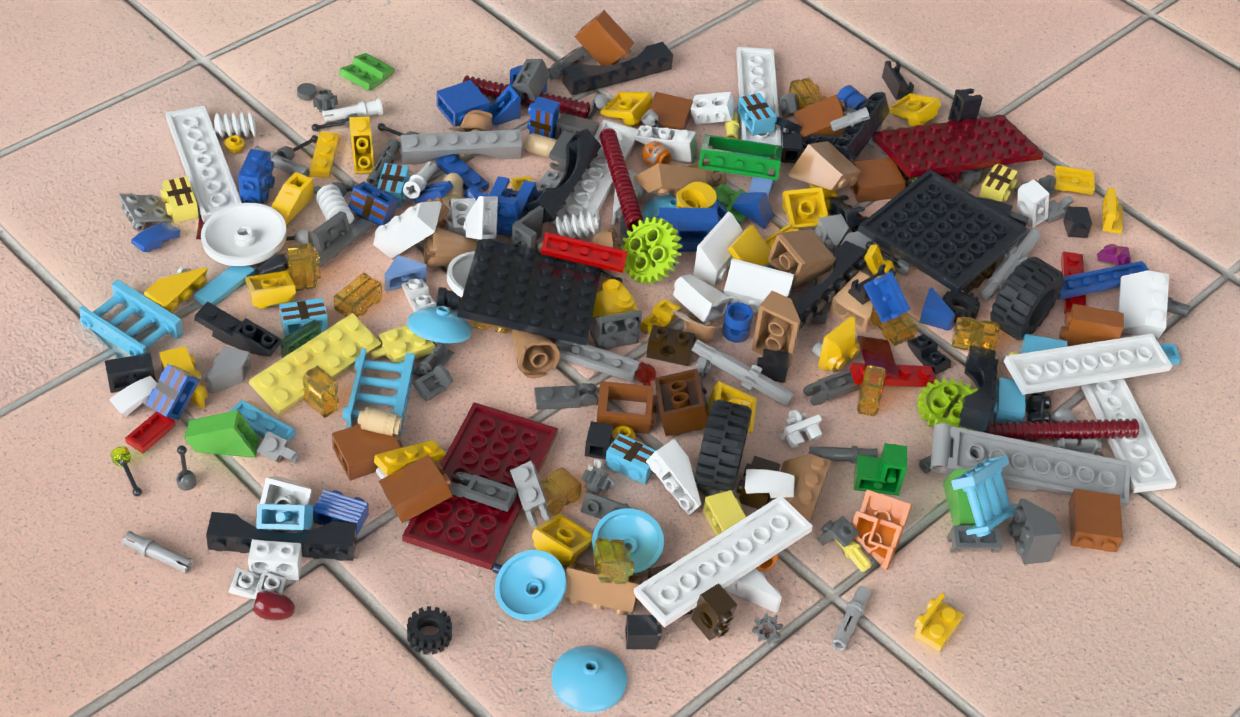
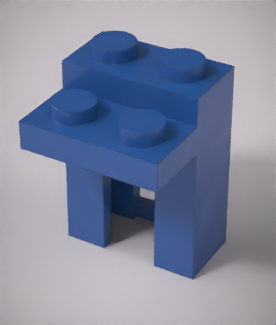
(509, 208)
(691, 223)

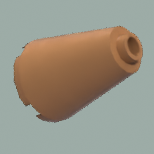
(445, 246)
(534, 353)

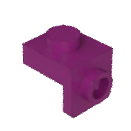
(1114, 254)

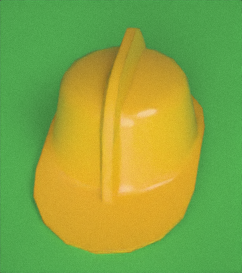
(696, 196)

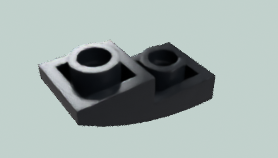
(926, 352)

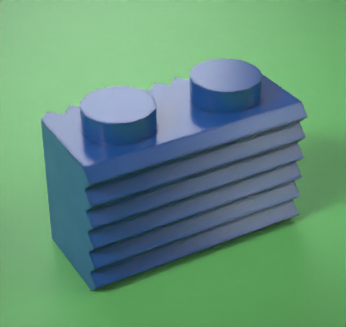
(340, 508)

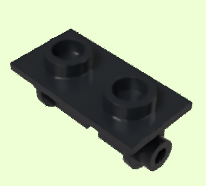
(1038, 407)

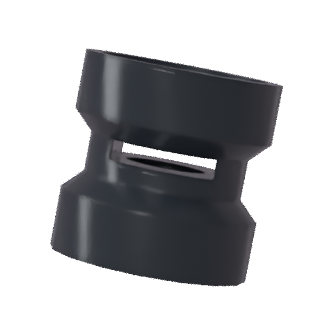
(448, 299)

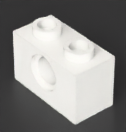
(1033, 203)

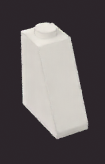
(700, 297)

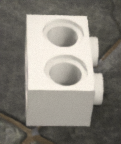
(713, 108)
(458, 213)
(275, 558)

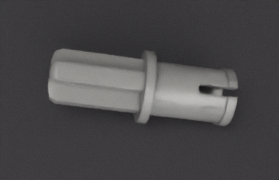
(850, 119)

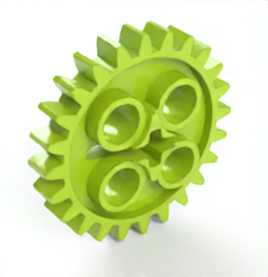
(651, 250)
(939, 398)

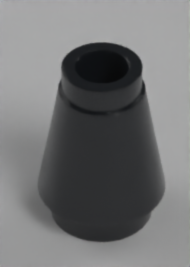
(274, 264)

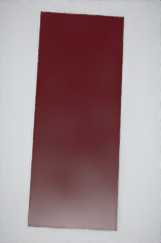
(878, 353)

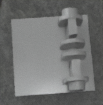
(143, 209)

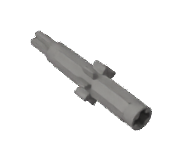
(1011, 259)
(749, 376)

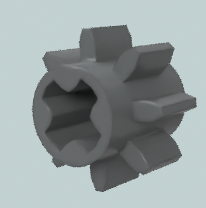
(325, 100)
(596, 480)
(762, 632)

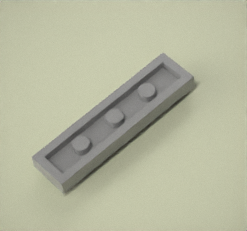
(598, 359)

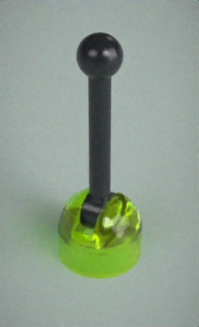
(121, 457)

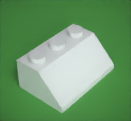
(407, 228)
(712, 253)
(753, 283)
(1144, 302)

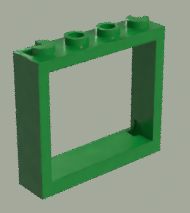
(740, 157)

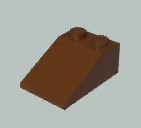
(681, 402)

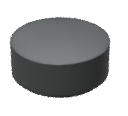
(306, 91)

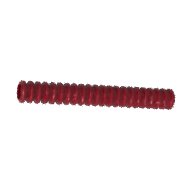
(566, 106)
(621, 178)
(1066, 429)

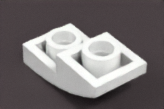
(418, 294)
(133, 395)
(770, 482)
(249, 584)

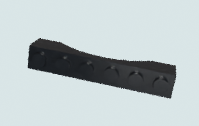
(585, 78)
(579, 154)
(847, 264)
(979, 406)
(330, 541)

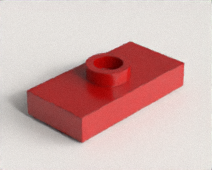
(150, 432)

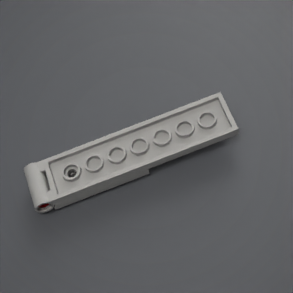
(1030, 464)

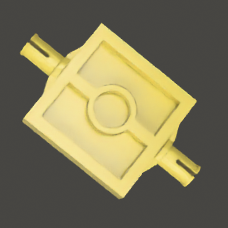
(401, 341)

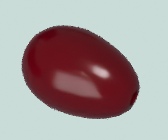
(273, 605)

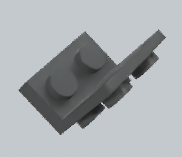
(528, 229)

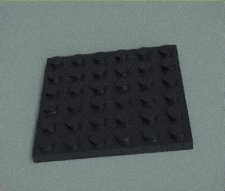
(943, 230)
(530, 292)

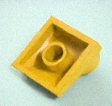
(628, 107)
(916, 109)
(804, 207)
(270, 289)
(613, 298)
(839, 347)
(727, 393)
(562, 539)

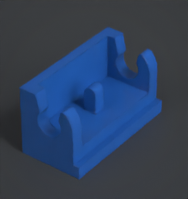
(886, 297)

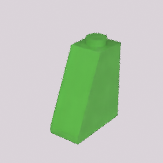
(222, 435)
(958, 501)

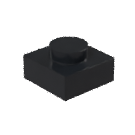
(788, 126)

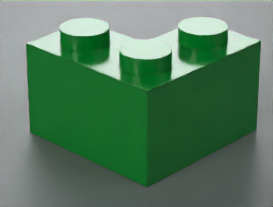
(882, 474)

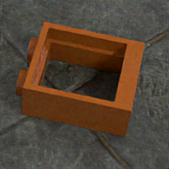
(627, 392)

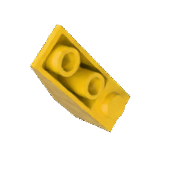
(361, 144)
(294, 196)
(173, 289)
(181, 358)

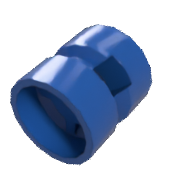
(851, 97)
(737, 322)

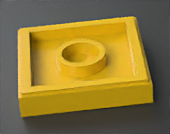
(750, 247)

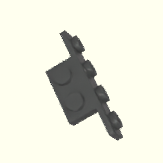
(337, 234)

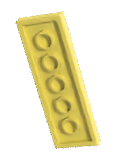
(331, 350)

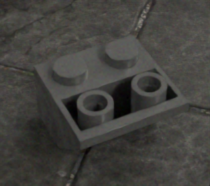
(616, 329)
(1034, 532)

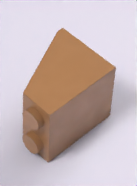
(825, 167)
(801, 255)

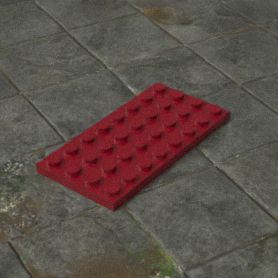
(957, 145)
(488, 447)

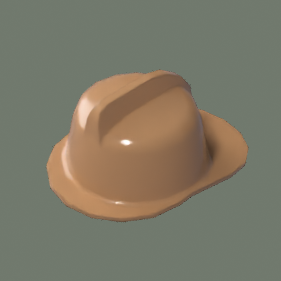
(475, 120)
(703, 330)

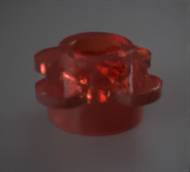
(645, 373)

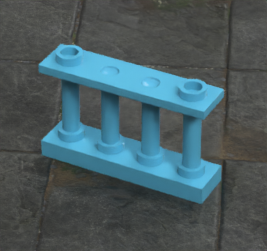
(136, 304)
(402, 385)
(975, 478)

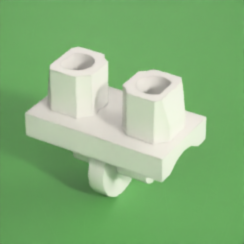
(798, 426)

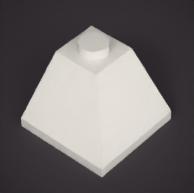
(482, 218)
(285, 491)

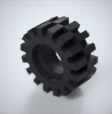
(963, 300)
(429, 642)

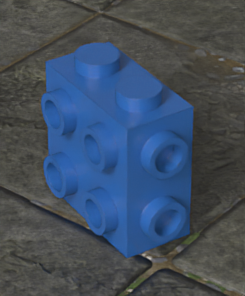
(459, 100)
(256, 177)

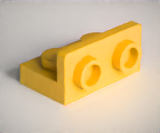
(1112, 213)
(937, 623)

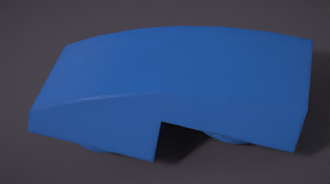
(153, 236)

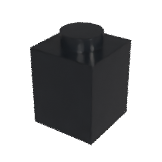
(791, 147)
(1077, 222)
(774, 364)
(598, 440)
(642, 632)

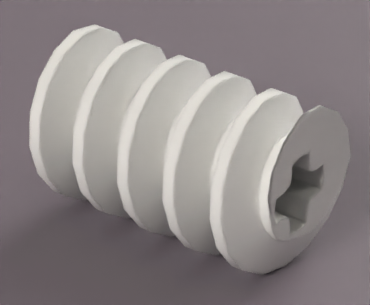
(235, 124)
(332, 201)
(579, 226)

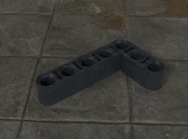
(856, 138)

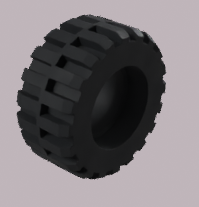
(1027, 297)
(723, 445)

